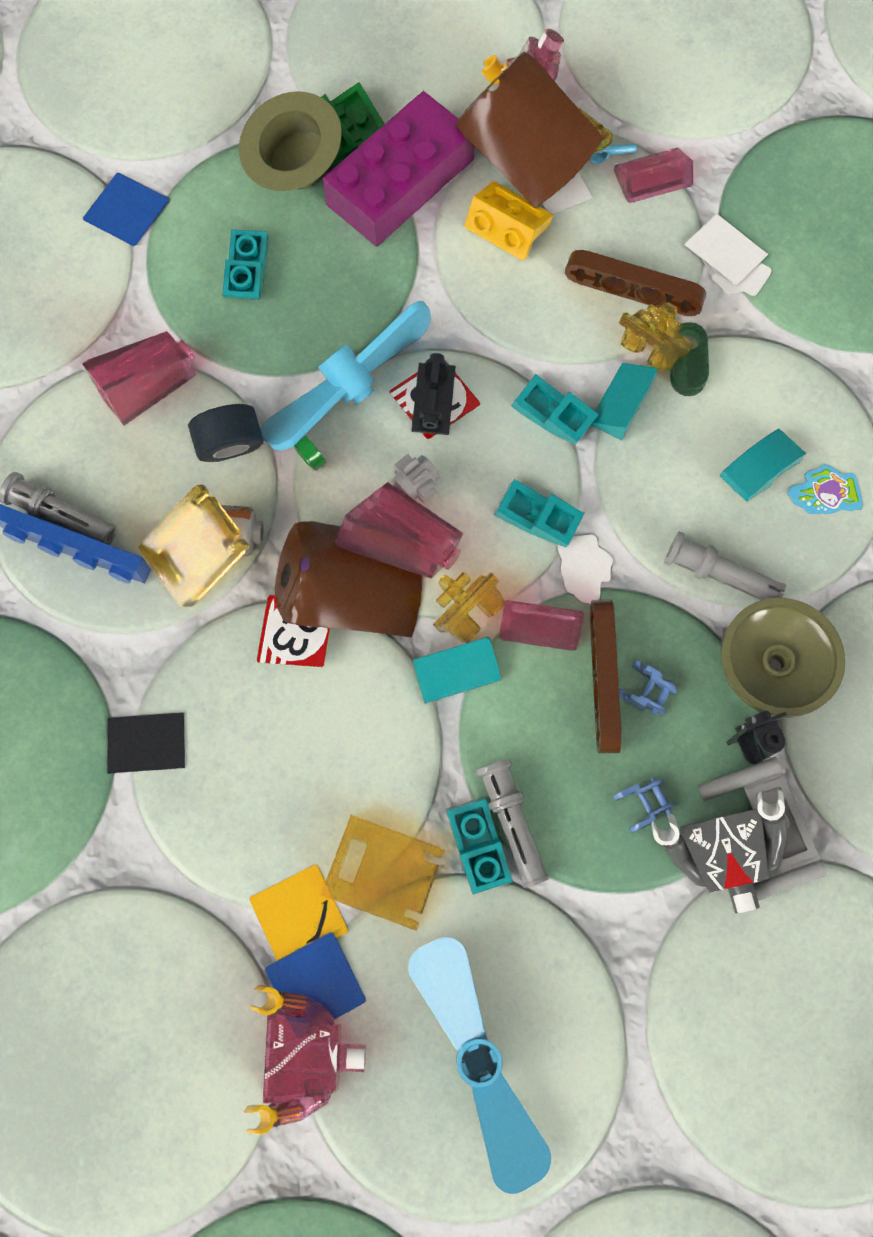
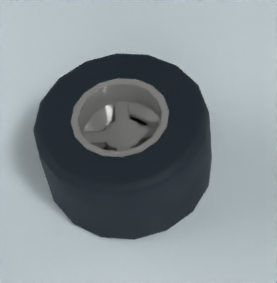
(225, 432)

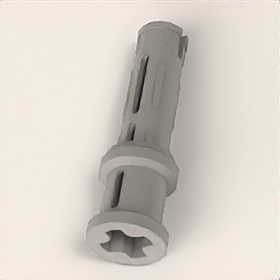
(40, 504)
(706, 562)
(507, 803)

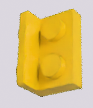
(506, 219)

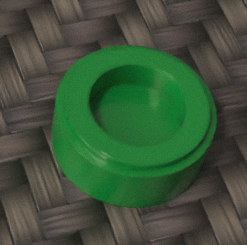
(309, 453)

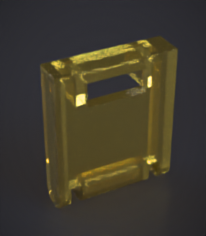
(196, 541)
(389, 875)

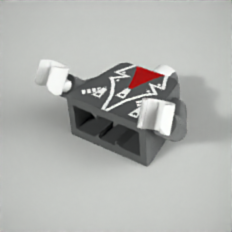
(730, 850)

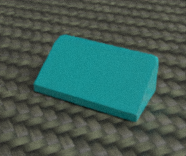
(624, 399)
(456, 670)

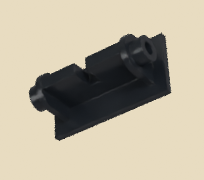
(433, 396)
(759, 737)

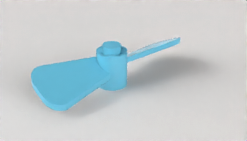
(346, 377)
(512, 1141)

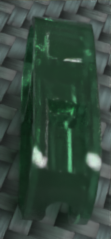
(691, 370)

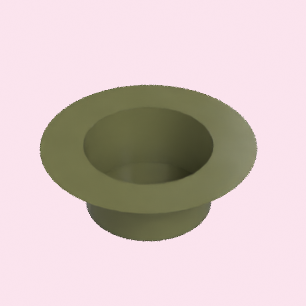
(290, 141)

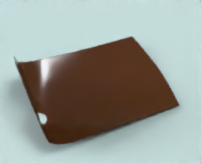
(530, 130)
(343, 586)

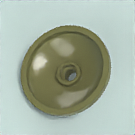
(802, 643)

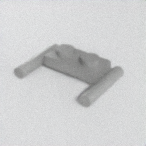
(800, 858)

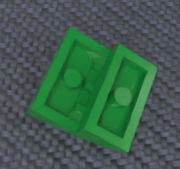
(357, 120)

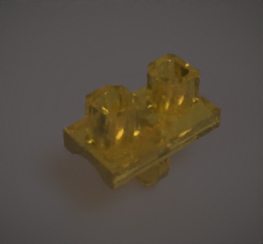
(659, 330)
(480, 593)

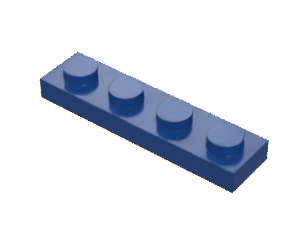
(84, 550)

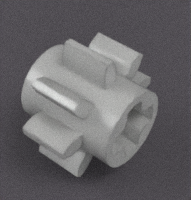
(416, 477)

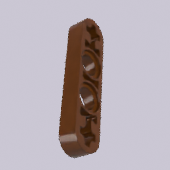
(634, 282)
(605, 676)

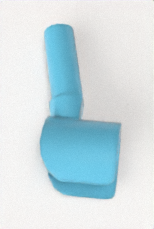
(611, 150)

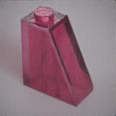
(140, 374)
(400, 533)

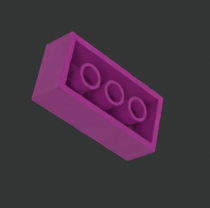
(398, 169)

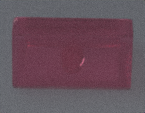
(654, 174)
(541, 625)

